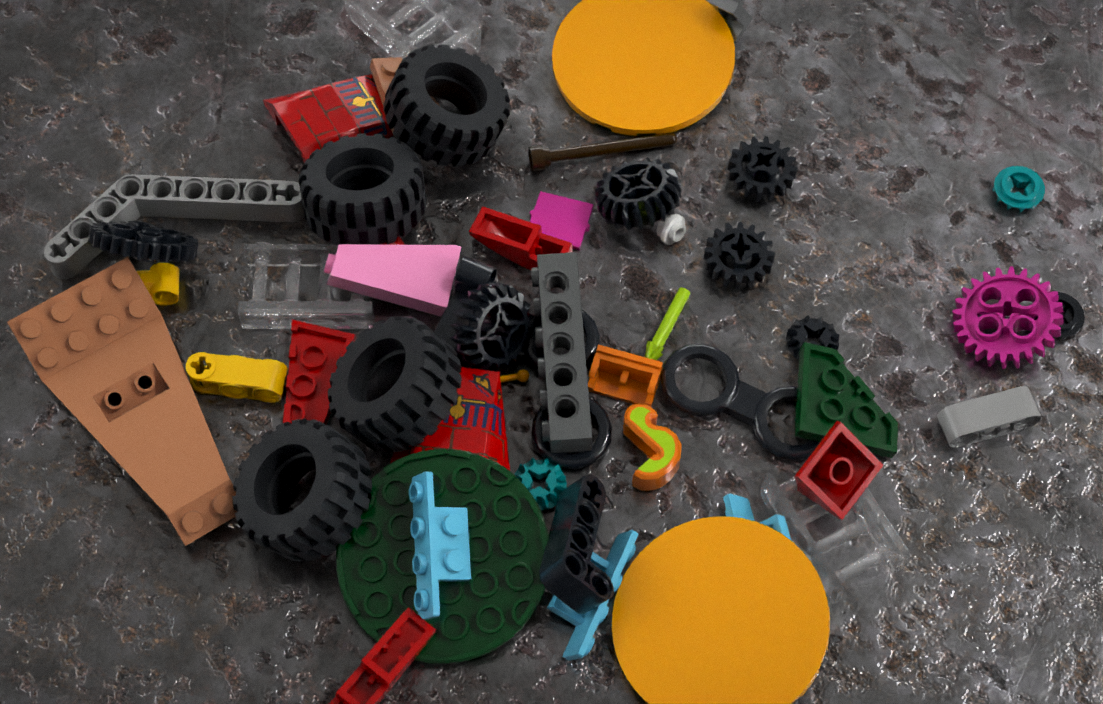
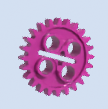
(1005, 343)

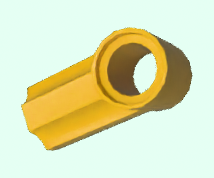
(162, 283)

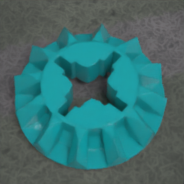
(1020, 177)
(554, 482)

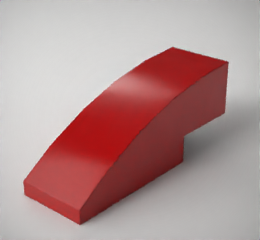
(515, 238)

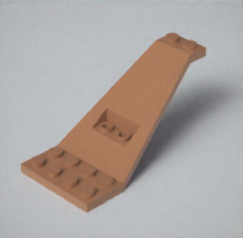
(101, 343)

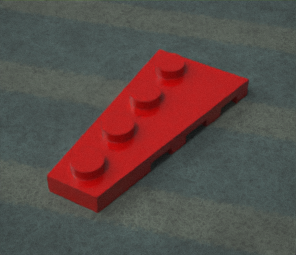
(311, 362)

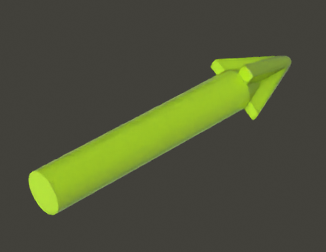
(655, 347)

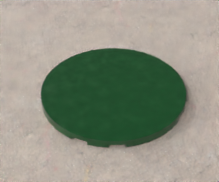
(504, 547)

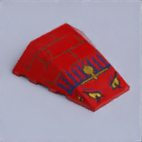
(330, 113)
(474, 421)

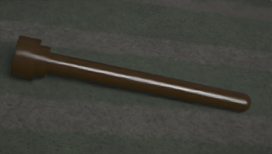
(542, 157)

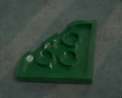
(832, 394)

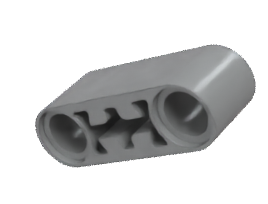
(989, 416)

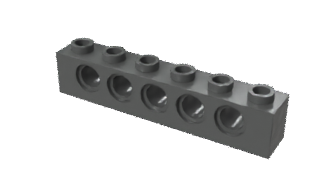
(575, 432)

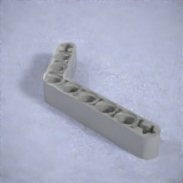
(70, 253)

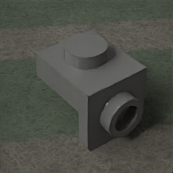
(734, 15)

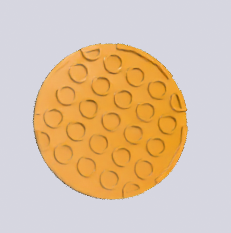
(643, 63)
(721, 616)

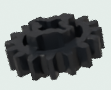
(762, 168)
(755, 255)

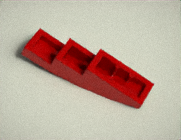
(386, 661)

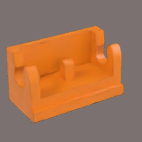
(624, 376)

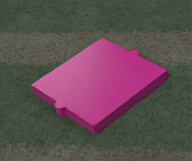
(562, 217)

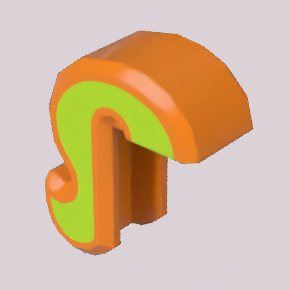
(654, 441)

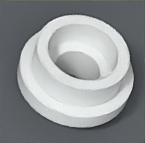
(672, 229)

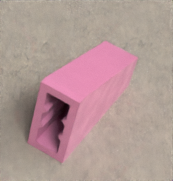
(398, 274)

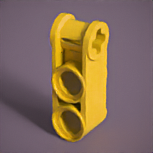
(237, 376)

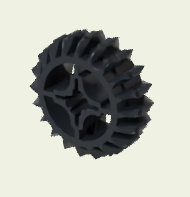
(638, 193)
(486, 324)

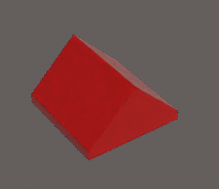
(837, 471)

